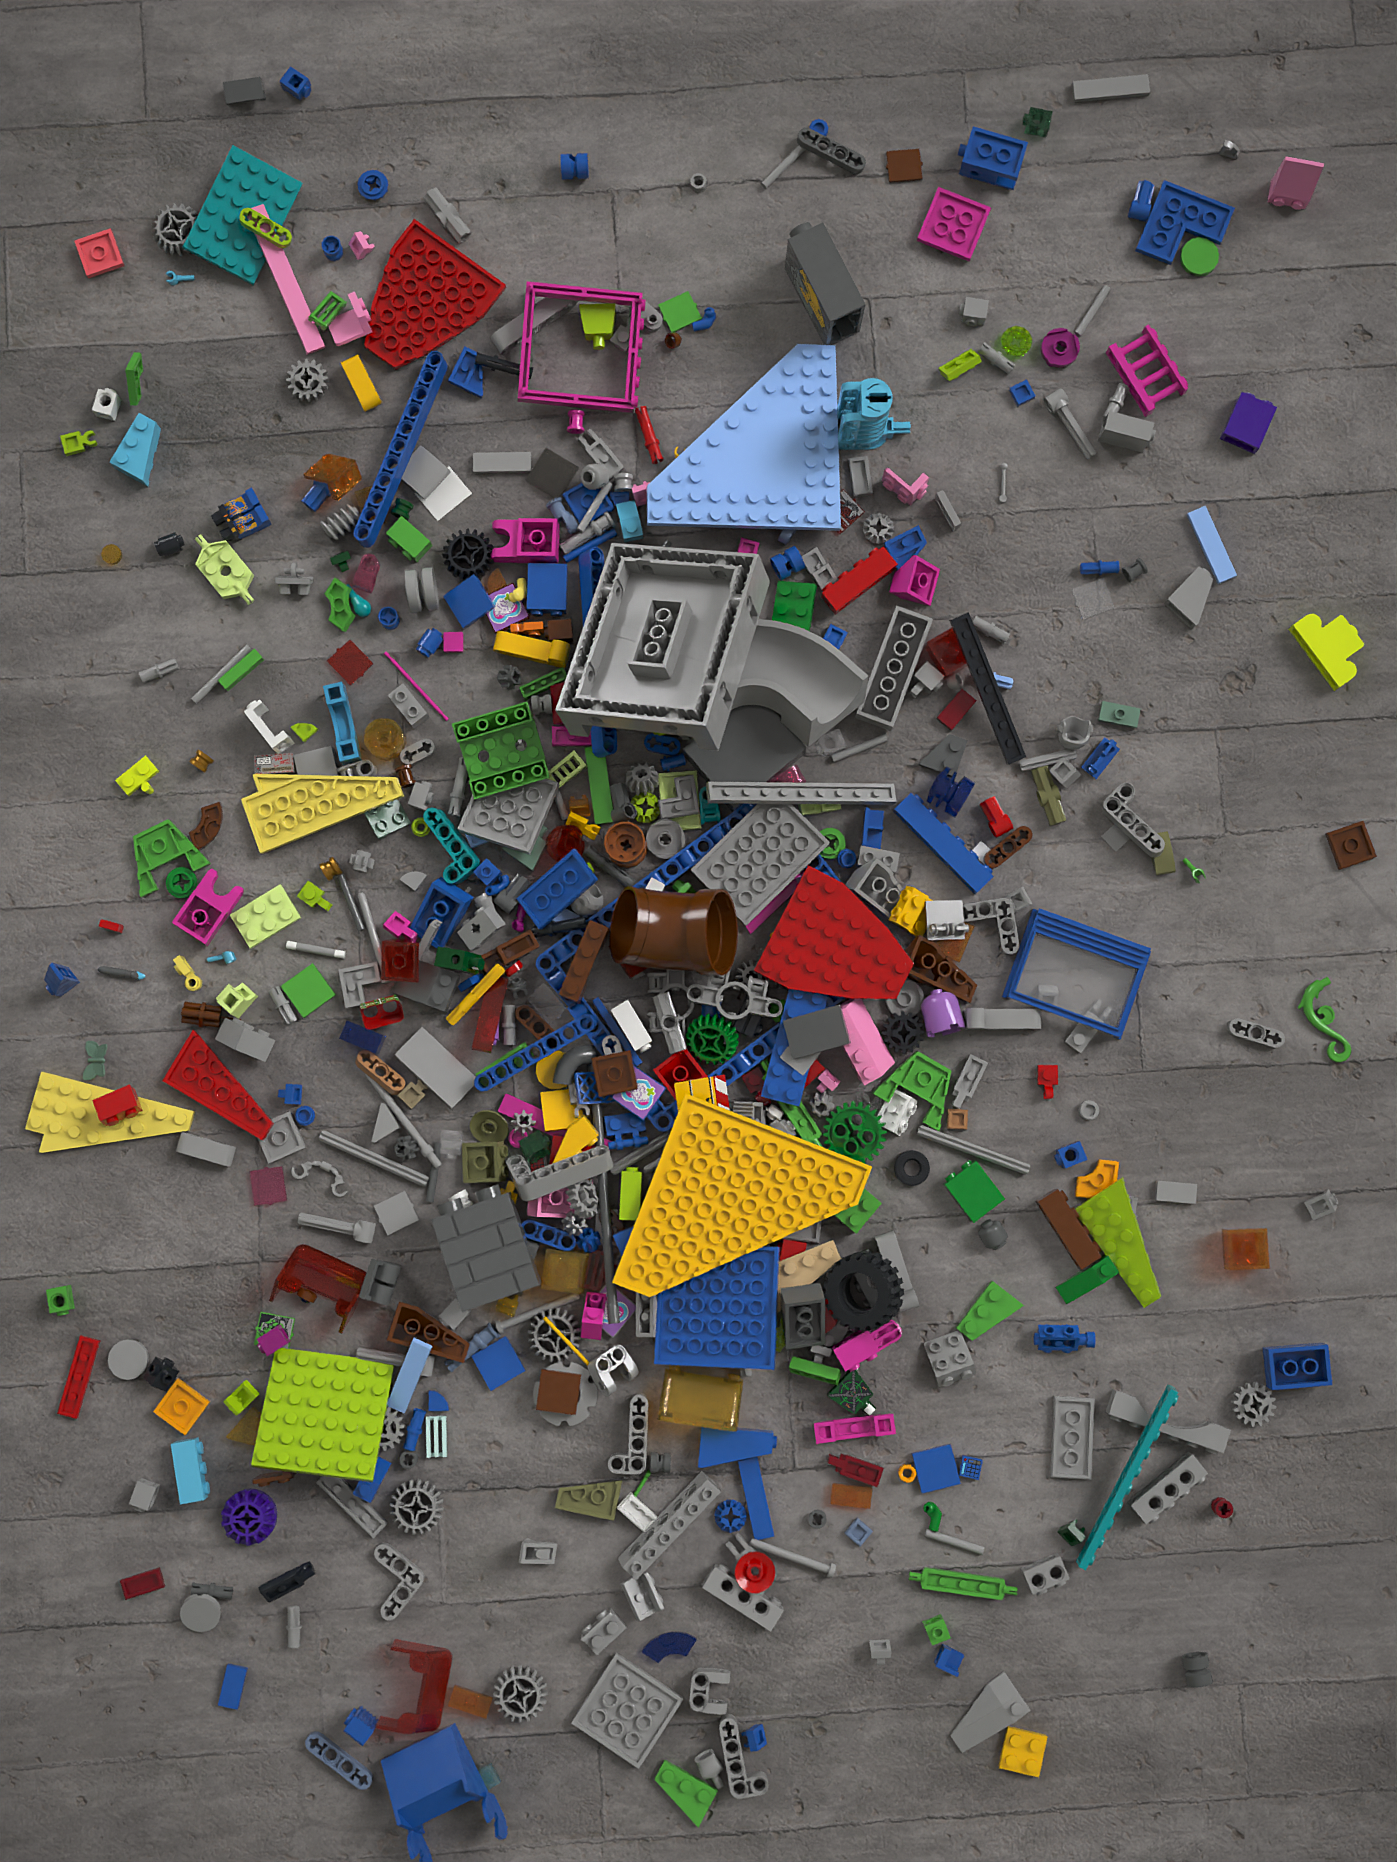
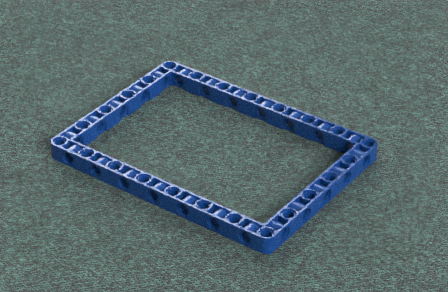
(683, 862)

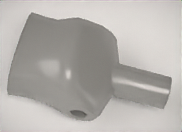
(710, 1767)

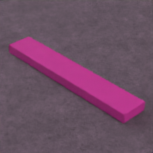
(512, 1105)

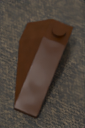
(937, 970)
(413, 1322)

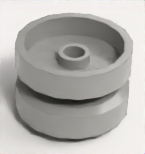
(419, 590)

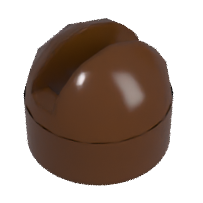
(673, 343)

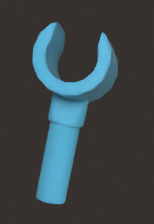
(176, 278)
(227, 956)

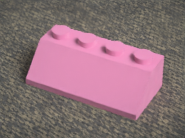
(867, 1049)

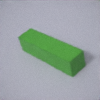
(241, 670)
(543, 683)
(815, 1370)

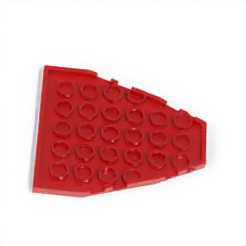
(426, 297)
(833, 945)

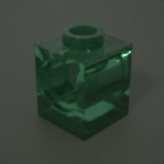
(1042, 116)
(535, 1146)

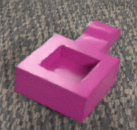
(398, 926)

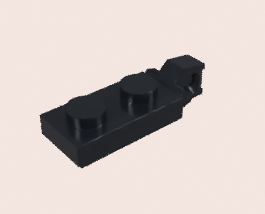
(287, 1582)

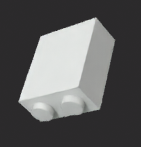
(632, 1026)

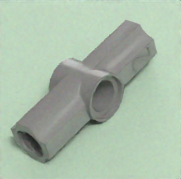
(447, 215)
(666, 1010)

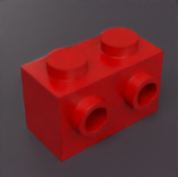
(117, 1105)

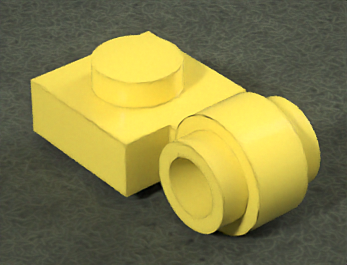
(184, 968)

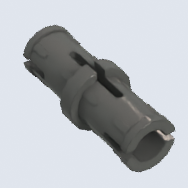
(212, 1590)

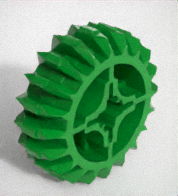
(709, 1028)

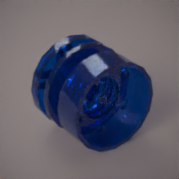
(950, 791)

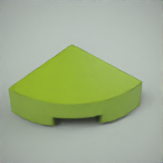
(304, 730)

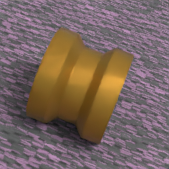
(201, 761)
(330, 868)

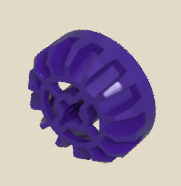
(266, 1516)

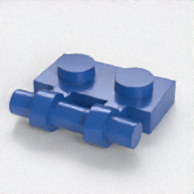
(625, 1124)

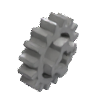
(315, 383)
(583, 1198)
(1256, 1412)
(390, 1433)

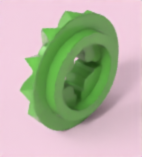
(832, 834)

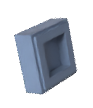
(858, 1532)

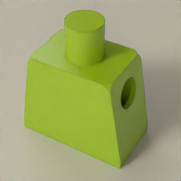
(598, 322)

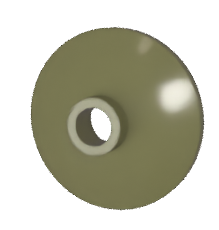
(484, 1131)

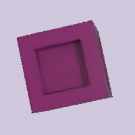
(273, 1340)

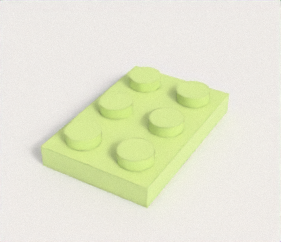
(265, 916)

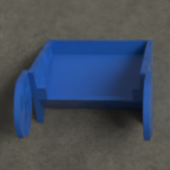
(432, 1780)

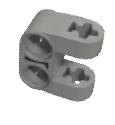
(623, 1363)
(714, 1675)

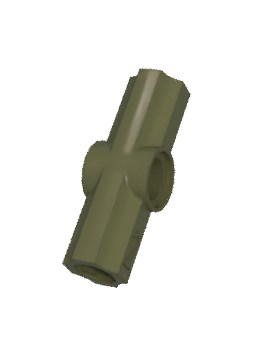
(1048, 795)

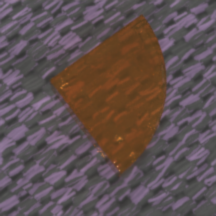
(496, 581)

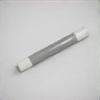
(315, 949)

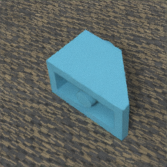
(629, 521)

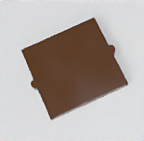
(904, 165)

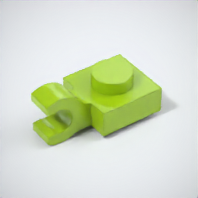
(313, 895)

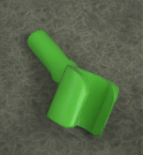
(1195, 872)

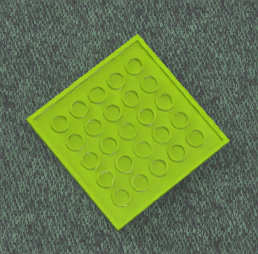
(323, 1415)

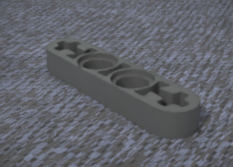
(829, 154)

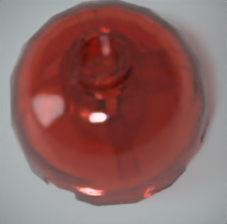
(563, 840)

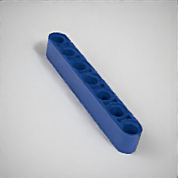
(528, 1059)

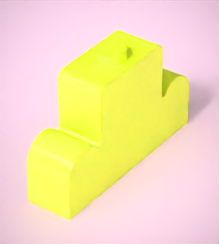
(1329, 647)

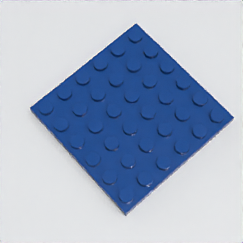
(722, 1315)

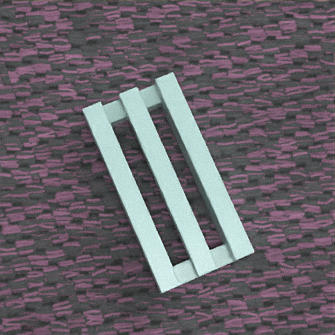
(436, 1453)

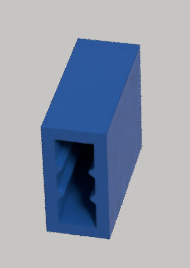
(547, 589)

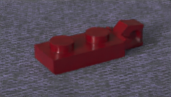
(857, 1468)

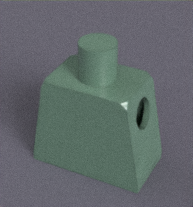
(530, 861)

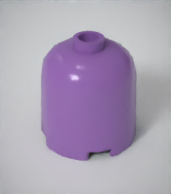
(942, 1013)

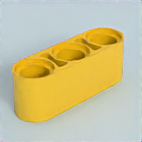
(361, 382)

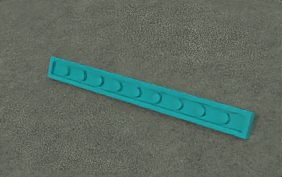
(1131, 1470)

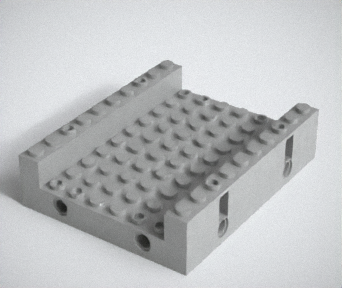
(664, 642)

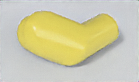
(520, 592)

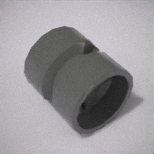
(1197, 1672)

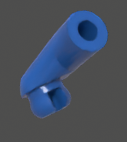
(497, 888)

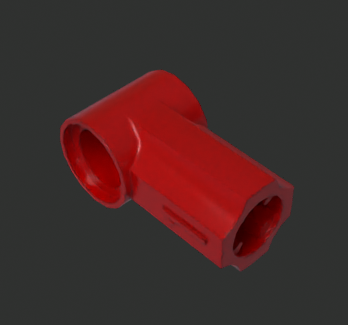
(997, 821)

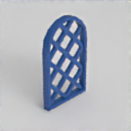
(578, 1090)

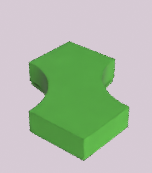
(338, 596)

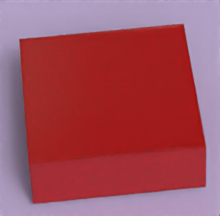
(111, 926)

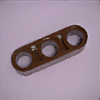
(532, 1020)

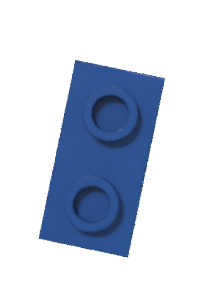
(1100, 757)

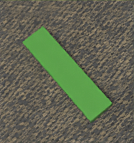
(599, 787)

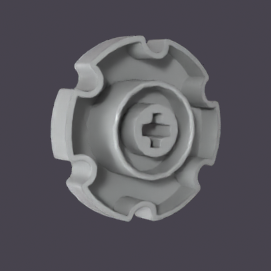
(587, 1395)

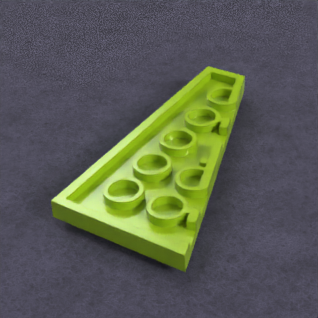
(1117, 1233)

